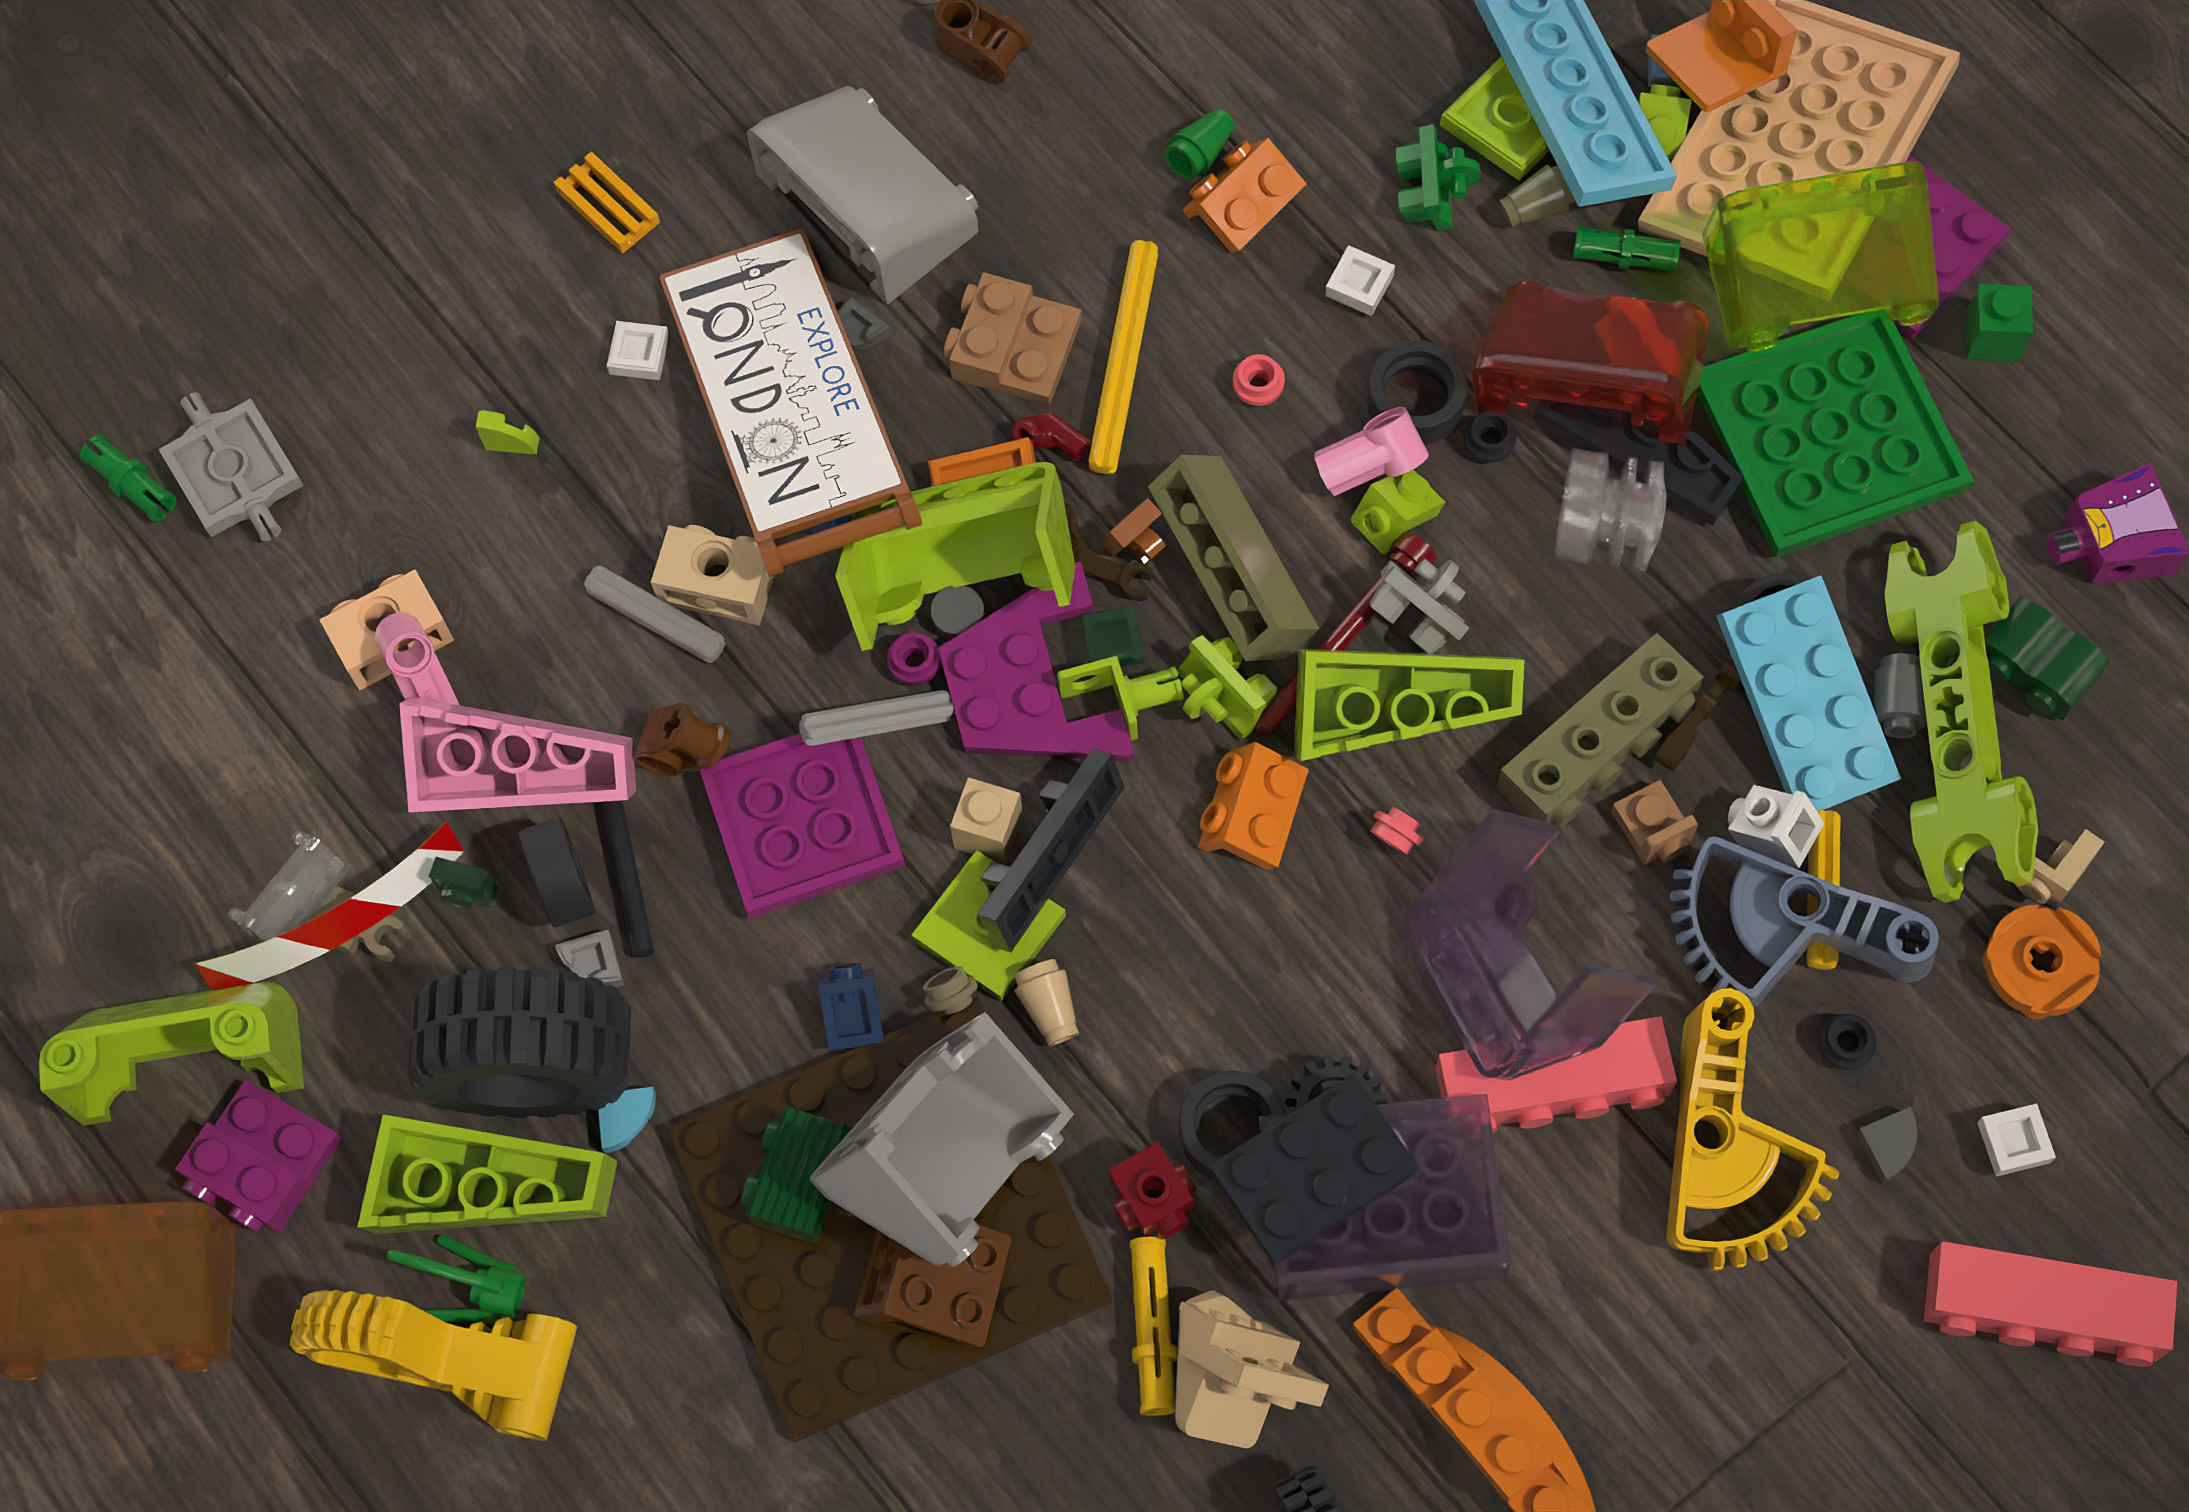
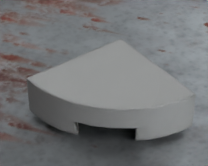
(592, 957)

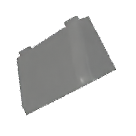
(865, 186)
(944, 1142)

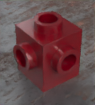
(1148, 1175)

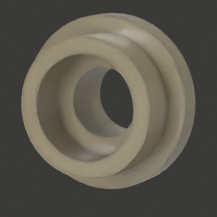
(949, 991)

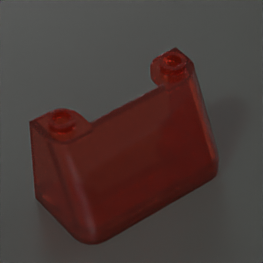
(1594, 354)

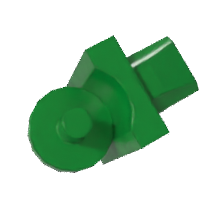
(1439, 175)

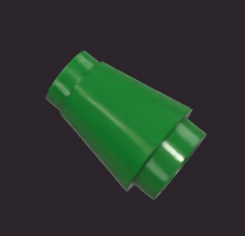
(1197, 145)

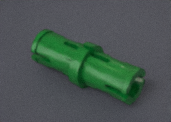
(1626, 249)
(128, 478)

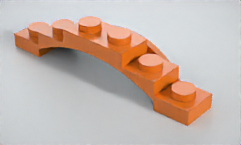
(1479, 1407)

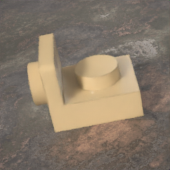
(2066, 865)

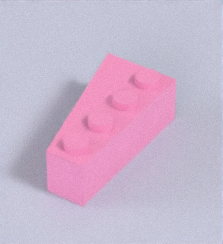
(495, 759)

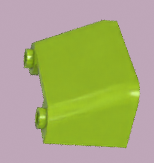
(98, 1052)

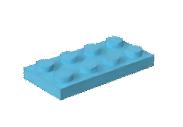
(1808, 695)

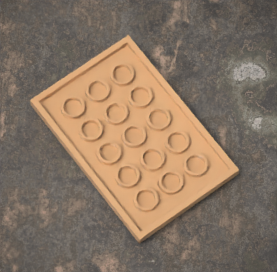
(1845, 105)

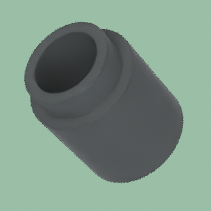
(1899, 695)

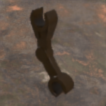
(1103, 568)
(1681, 740)

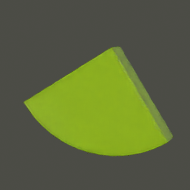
(504, 437)

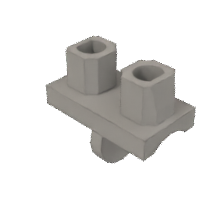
(1439, 620)

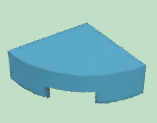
(625, 1117)

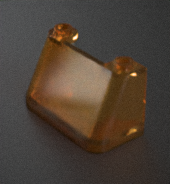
(115, 1285)

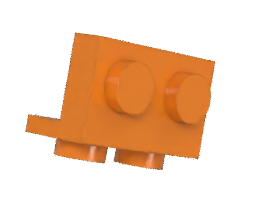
(1245, 192)
(1253, 805)

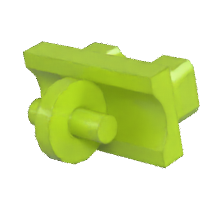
(1220, 690)

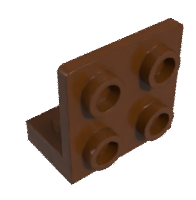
(934, 1298)

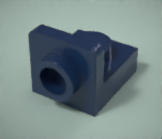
(850, 1007)

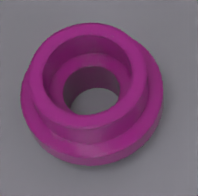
(909, 645)

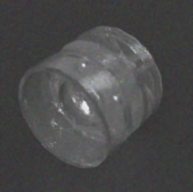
(1610, 510)

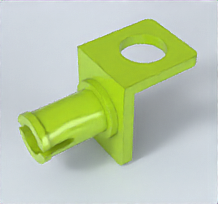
(1131, 694)

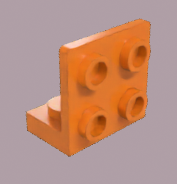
(1726, 51)

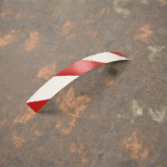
(335, 925)

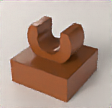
(1135, 533)

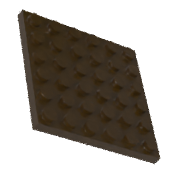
(805, 1294)

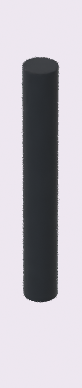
(627, 879)

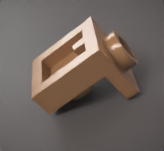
(1654, 824)

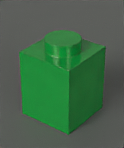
(1999, 322)

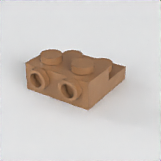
(1011, 340)

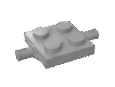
(230, 467)

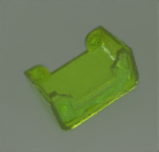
(1823, 252)

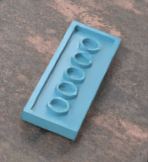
(1578, 99)

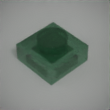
(1113, 635)
(462, 883)

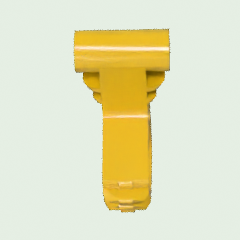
(1747, 1149)
(501, 1372)

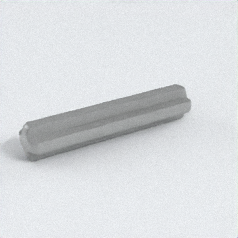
(654, 614)
(876, 717)

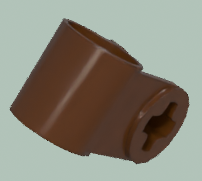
(985, 43)
(679, 741)

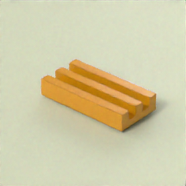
(582, 177)

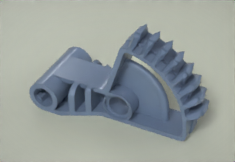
(1777, 937)

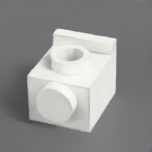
(1766, 819)

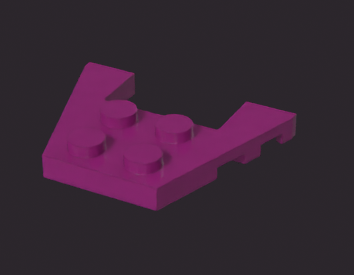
(1008, 687)

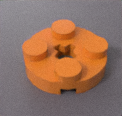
(2035, 991)

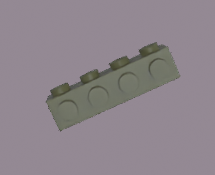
(1233, 557)
(1600, 733)

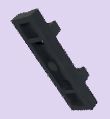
(1071, 819)

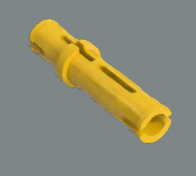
(1155, 1392)

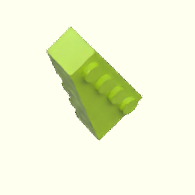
(1385, 696)
(471, 1178)

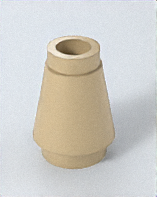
(1048, 1000)

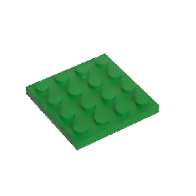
(1831, 431)

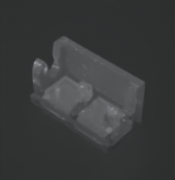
(294, 890)

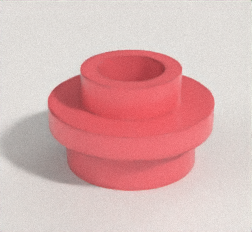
(1258, 367)
(1397, 830)

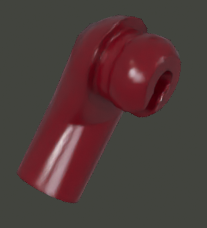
(1052, 431)

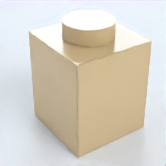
(986, 820)

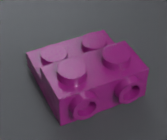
(257, 1158)

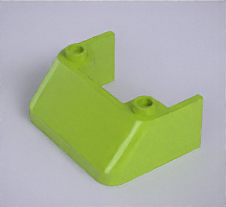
(967, 536)

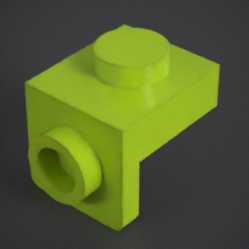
(1667, 116)
(1395, 507)

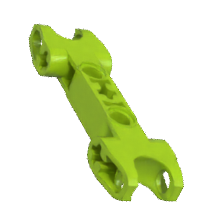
(1971, 803)

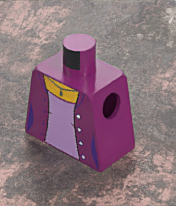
(2121, 531)

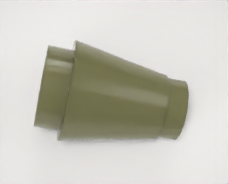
(1537, 197)

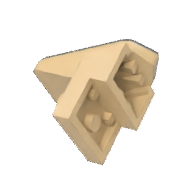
(1234, 1371)

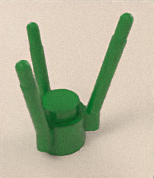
(496, 1290)

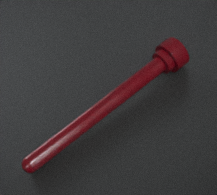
(1406, 554)

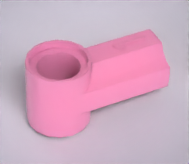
(1384, 446)
(415, 669)

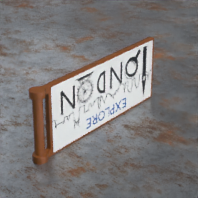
(787, 398)

